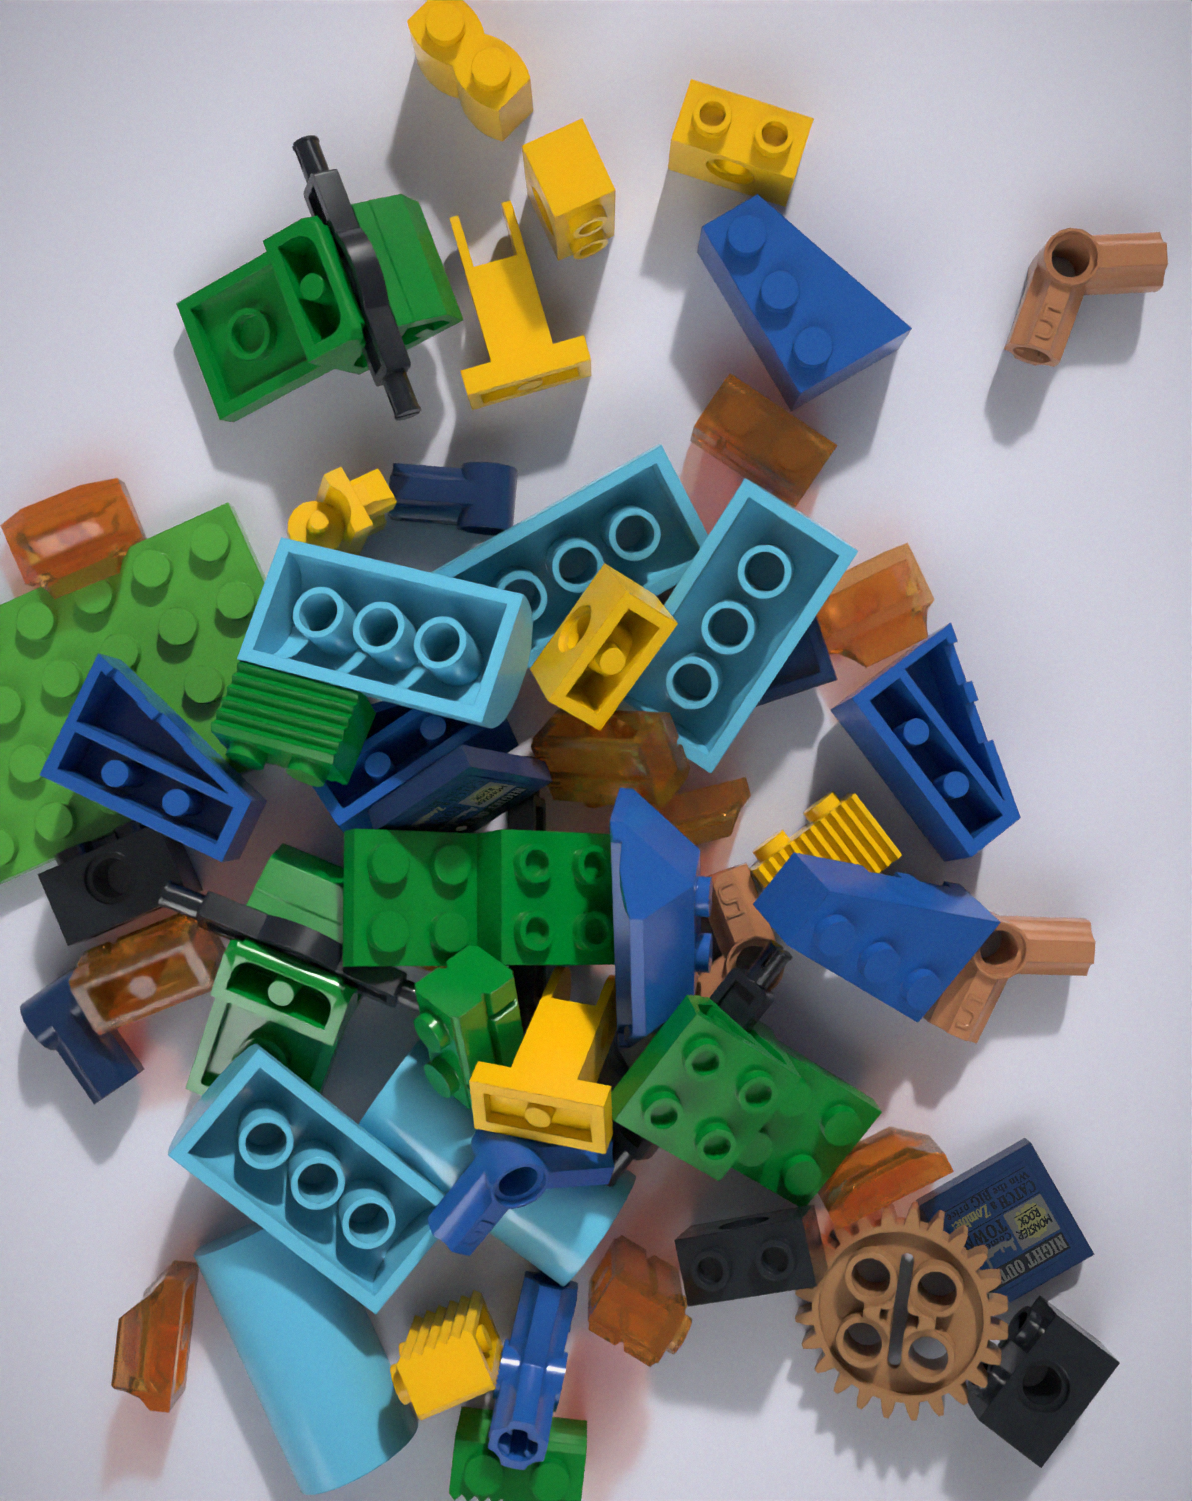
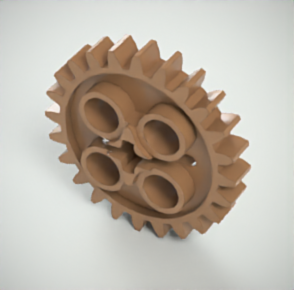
(958, 1320)

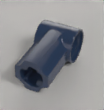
(473, 497)
(95, 1060)

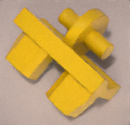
(343, 512)

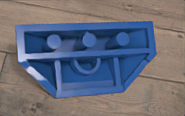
(654, 916)

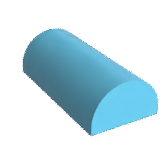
(626, 518)
(738, 619)
(392, 632)
(435, 1139)
(309, 1176)
(307, 1359)

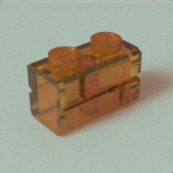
(761, 440)
(628, 752)
(146, 972)
(637, 1302)

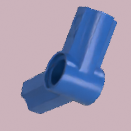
(507, 1176)
(532, 1371)

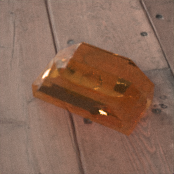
(74, 536)
(877, 608)
(708, 811)
(882, 1172)
(156, 1339)

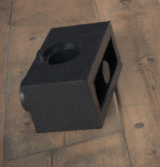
(81, 889)
(751, 1256)
(1041, 1415)

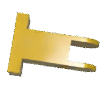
(514, 327)
(554, 1077)

